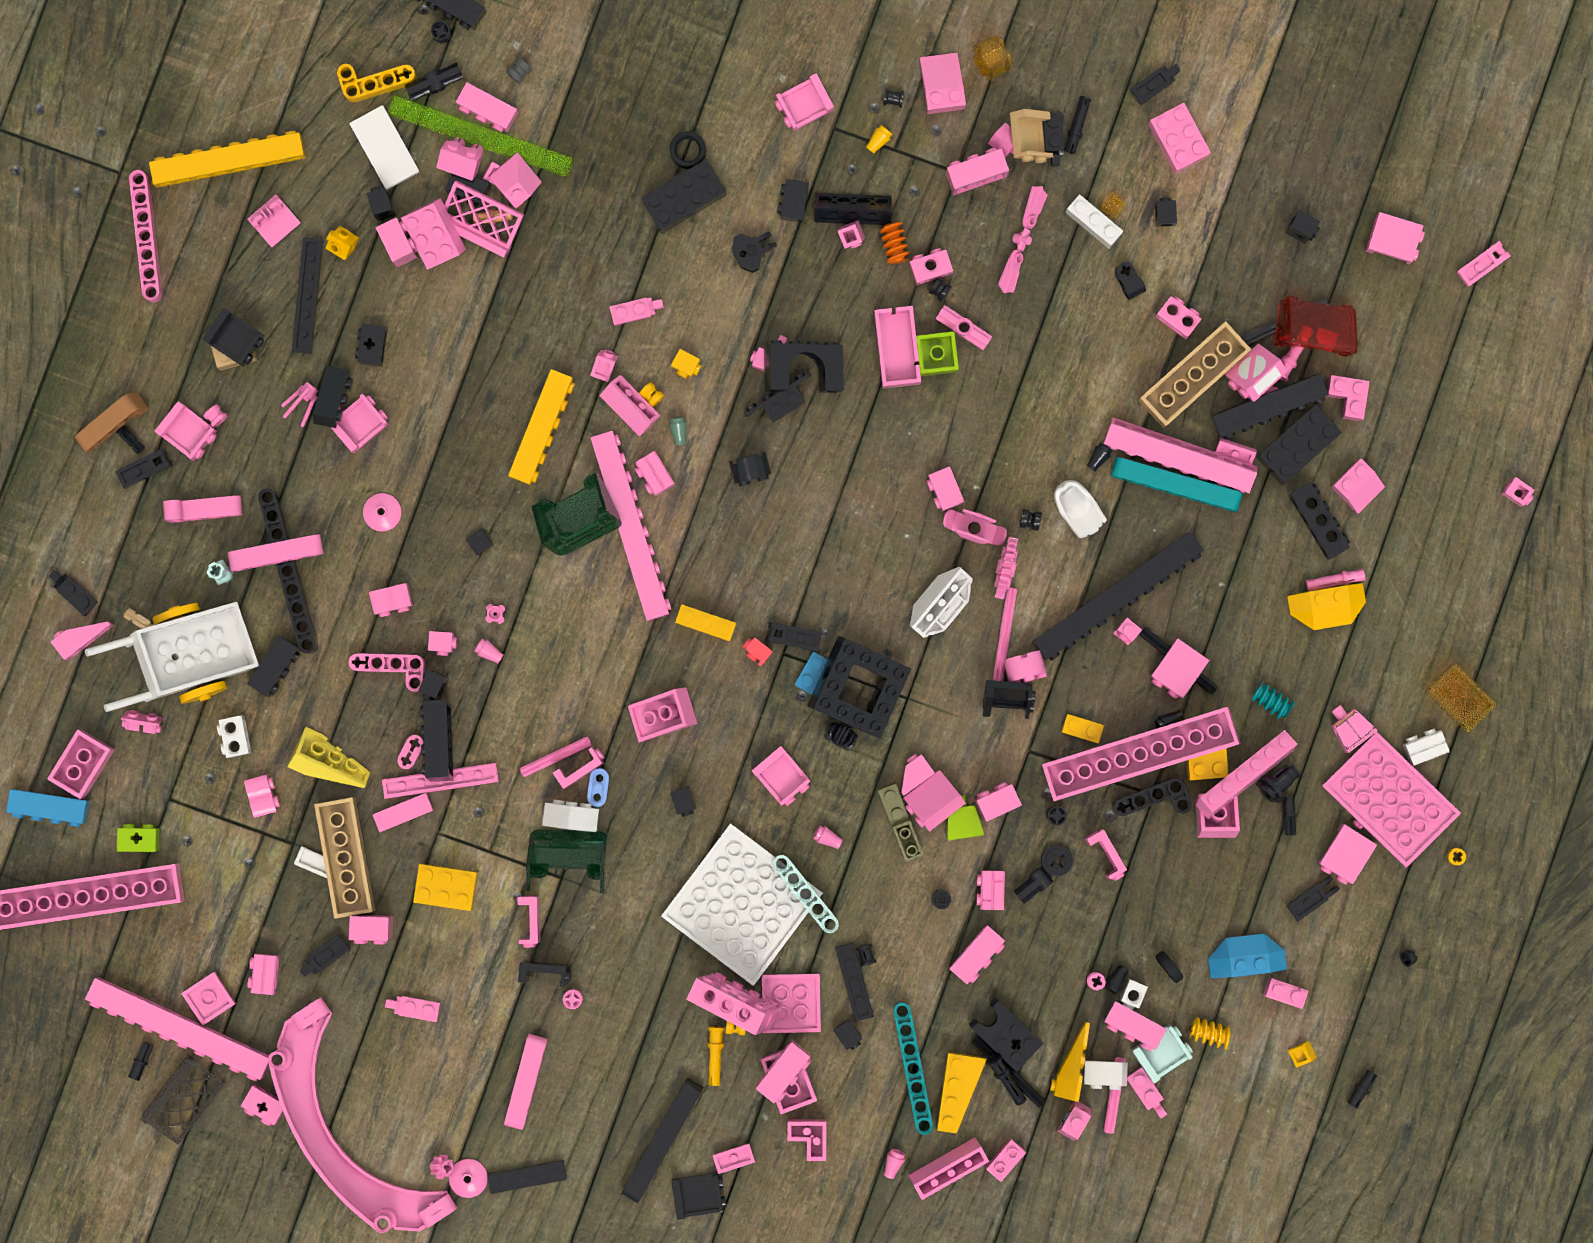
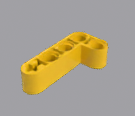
(378, 79)

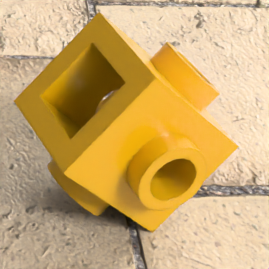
(341, 242)

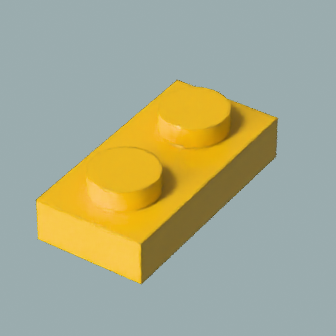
(1082, 728)

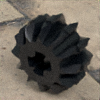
(841, 736)

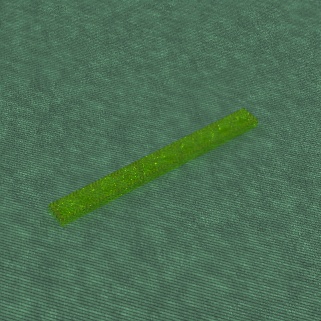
(480, 135)

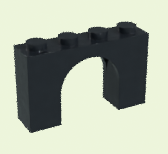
(827, 358)

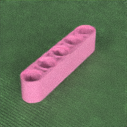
(275, 553)
(525, 1081)

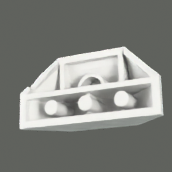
(941, 602)

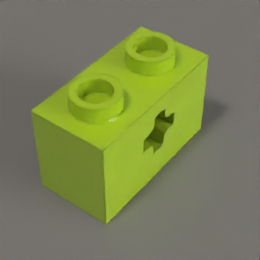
(149, 840)

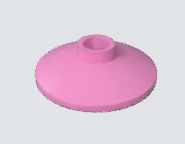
(388, 519)
(478, 1176)

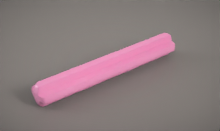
(555, 756)
(1112, 1108)

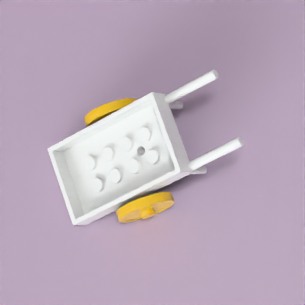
(204, 647)

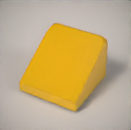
(1302, 1054)

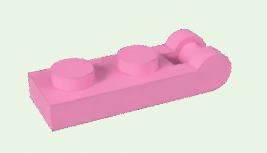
(1483, 264)

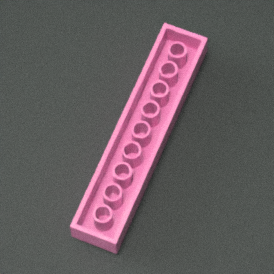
(1141, 754)
(91, 896)

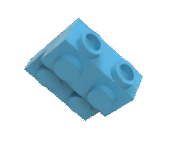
(811, 673)

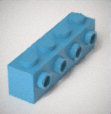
(48, 806)

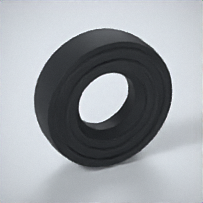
(1169, 967)

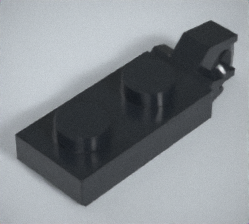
(1154, 84)
(1054, 137)
(73, 593)
(325, 955)

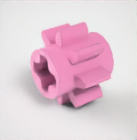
(441, 1166)

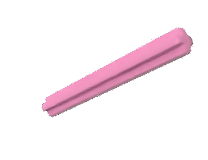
(1004, 636)

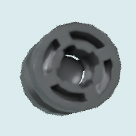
(517, 72)

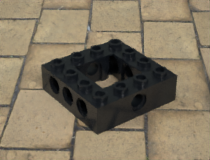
(834, 676)

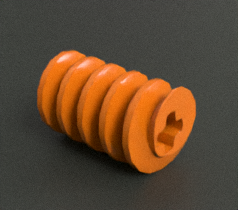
(894, 243)

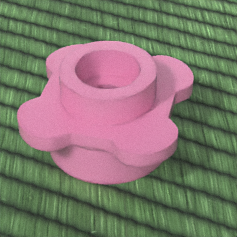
(490, 616)

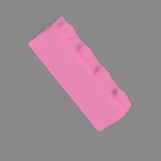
(948, 1168)

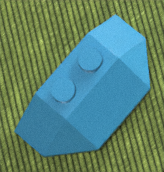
(1246, 957)

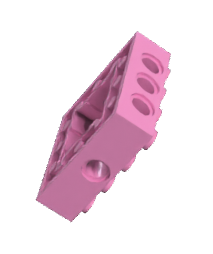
(734, 1003)

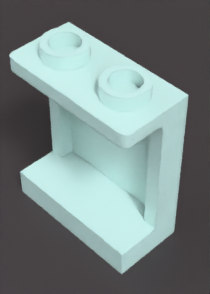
(1166, 1057)

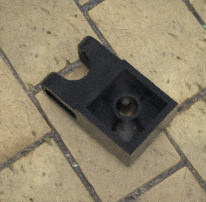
(1003, 1031)

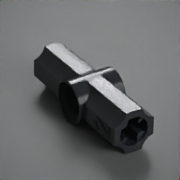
(434, 82)

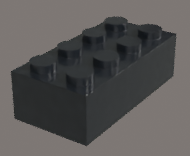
(683, 196)
(1299, 444)
(437, 740)

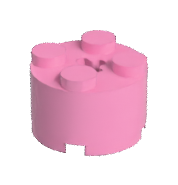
(1025, 667)

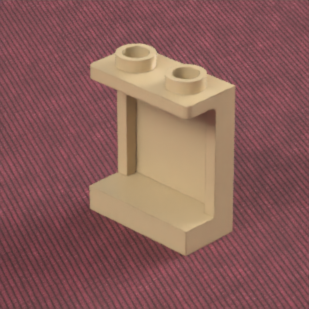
(1028, 135)

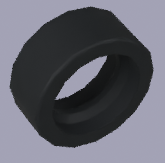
(680, 137)

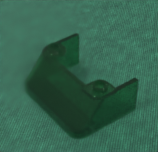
(566, 851)

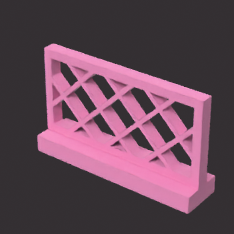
(476, 234)

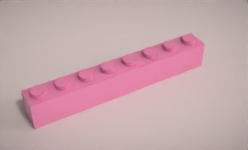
(1180, 455)

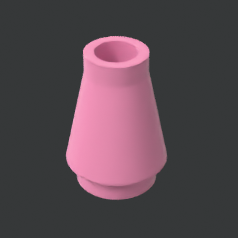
(488, 651)
(826, 837)
(894, 1161)

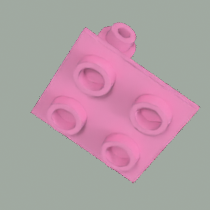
(274, 221)

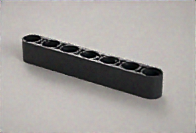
(662, 1140)

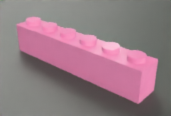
(1246, 774)

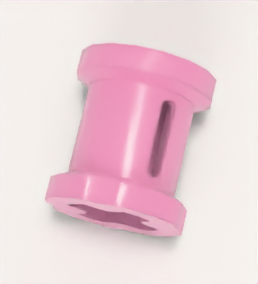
(1094, 975)

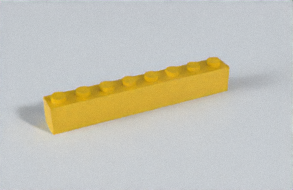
(228, 159)

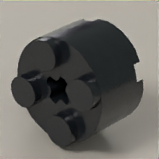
(750, 468)

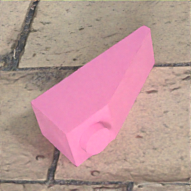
(74, 640)

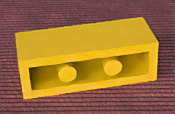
(705, 623)

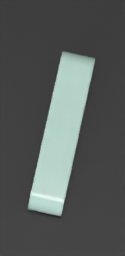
(810, 902)

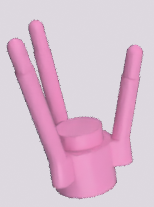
(305, 392)

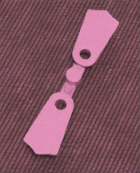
(1011, 271)

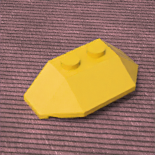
(1327, 606)

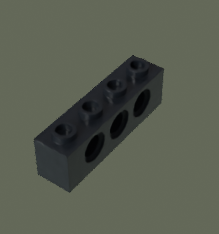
(1319, 532)

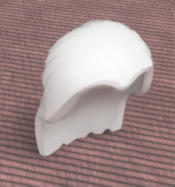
(1078, 508)

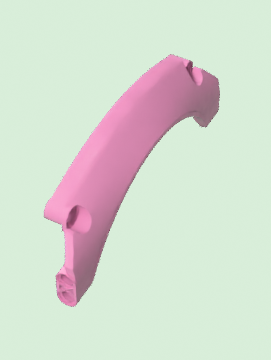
(299, 1100)

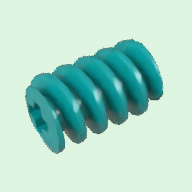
(1272, 701)

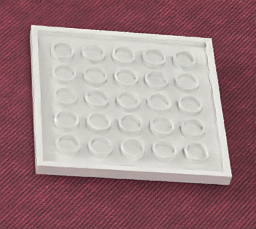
(739, 905)

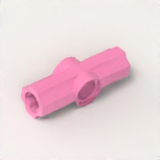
(953, 320)

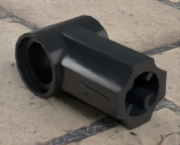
(1037, 881)

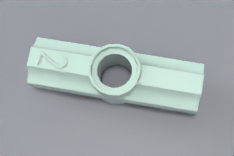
(220, 572)

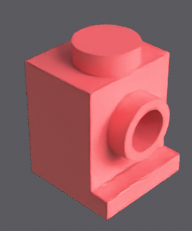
(757, 650)

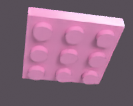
(799, 1001)

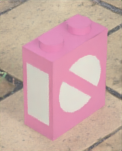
(1255, 373)

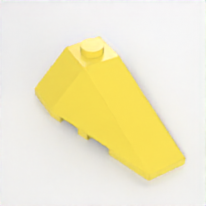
(320, 759)

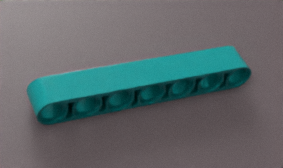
(1176, 484)
(913, 1077)

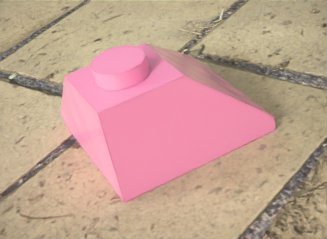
(515, 180)

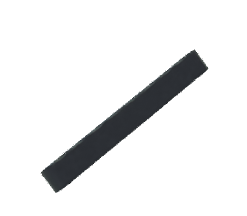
(294, 579)

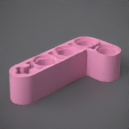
(202, 509)
(387, 660)

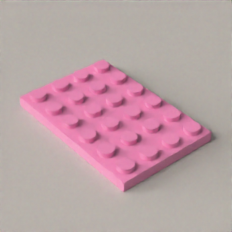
(1391, 800)

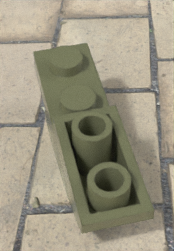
(900, 822)

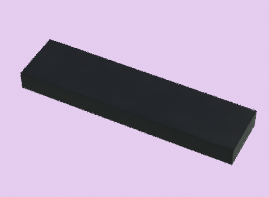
(854, 981)
(527, 1176)

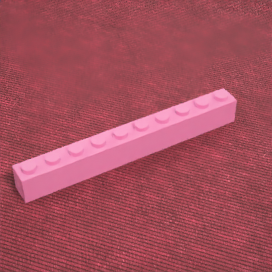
(631, 530)
(178, 1028)

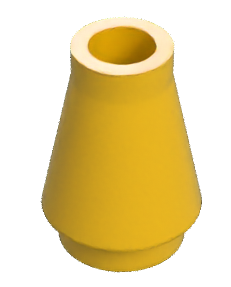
(879, 139)

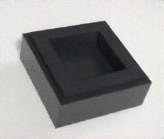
(479, 542)

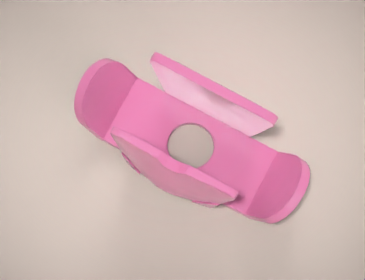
(988, 533)

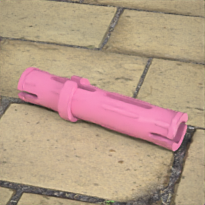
(1342, 578)

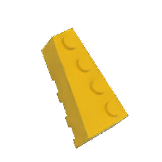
(958, 1085)

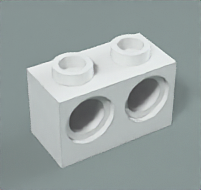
(240, 735)

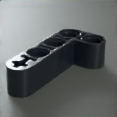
(1149, 800)

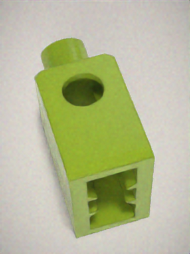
(964, 823)

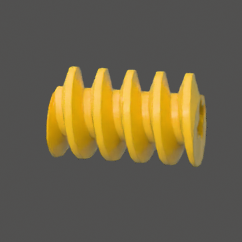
(1210, 1032)

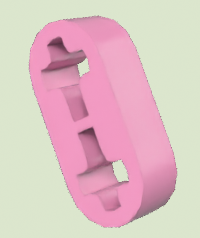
(407, 749)

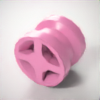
(215, 416)
(574, 1000)

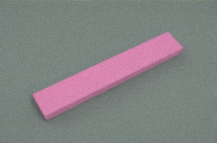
(419, 784)

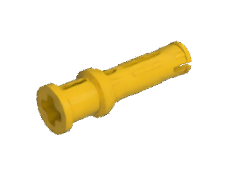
(715, 1045)

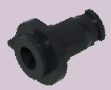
(1273, 787)

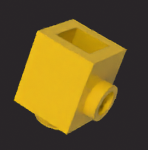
(686, 364)

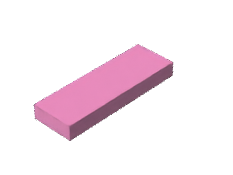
(403, 812)

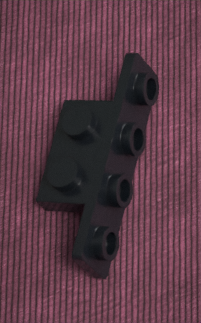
(782, 402)

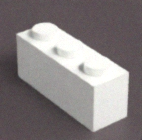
(1094, 221)

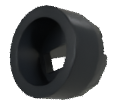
(1408, 957)

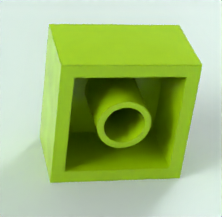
(937, 353)

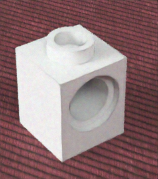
(1133, 985)

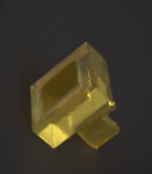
(1113, 205)

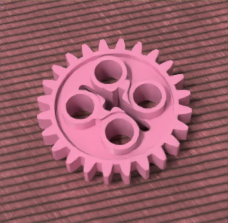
(1006, 568)

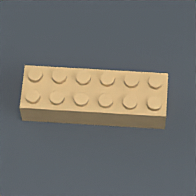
(1194, 374)
(344, 857)

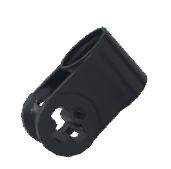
(1131, 284)

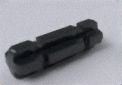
(130, 439)

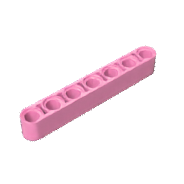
(150, 244)

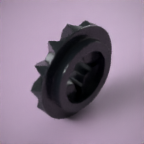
(1056, 869)

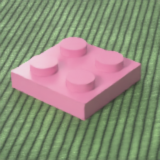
(208, 998)

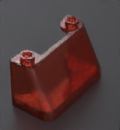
(1317, 326)

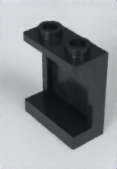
(234, 338)
(1008, 695)
(527, 966)
(698, 1195)

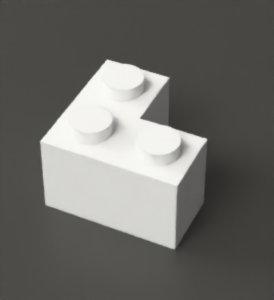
(570, 816)

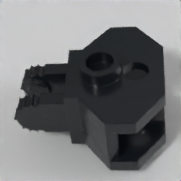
(752, 249)

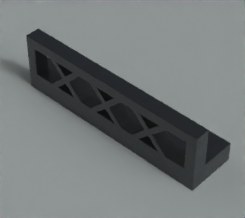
(870, 213)

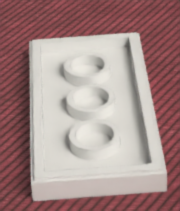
(384, 147)

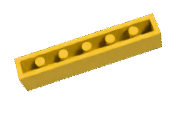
(541, 426)

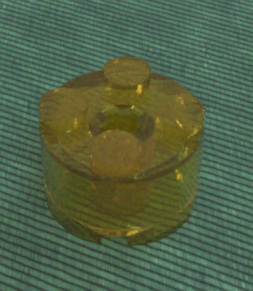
(992, 57)

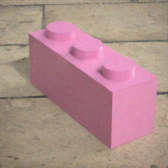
(486, 108)
(630, 405)
(977, 955)
(1135, 1026)

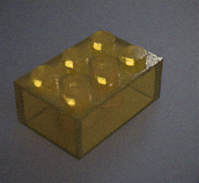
(1460, 697)

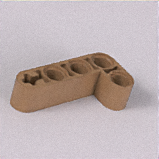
(110, 421)

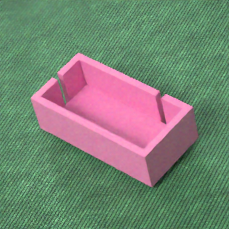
(897, 347)

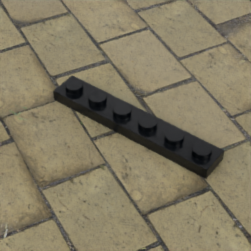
(307, 295)

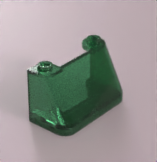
(576, 518)

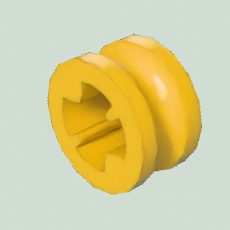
(1462, 857)

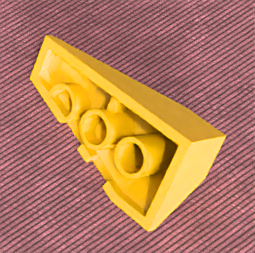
(1068, 1078)

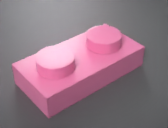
(1236, 450)
(733, 1158)

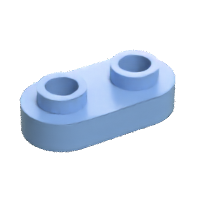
(598, 787)

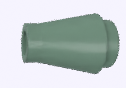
(678, 430)

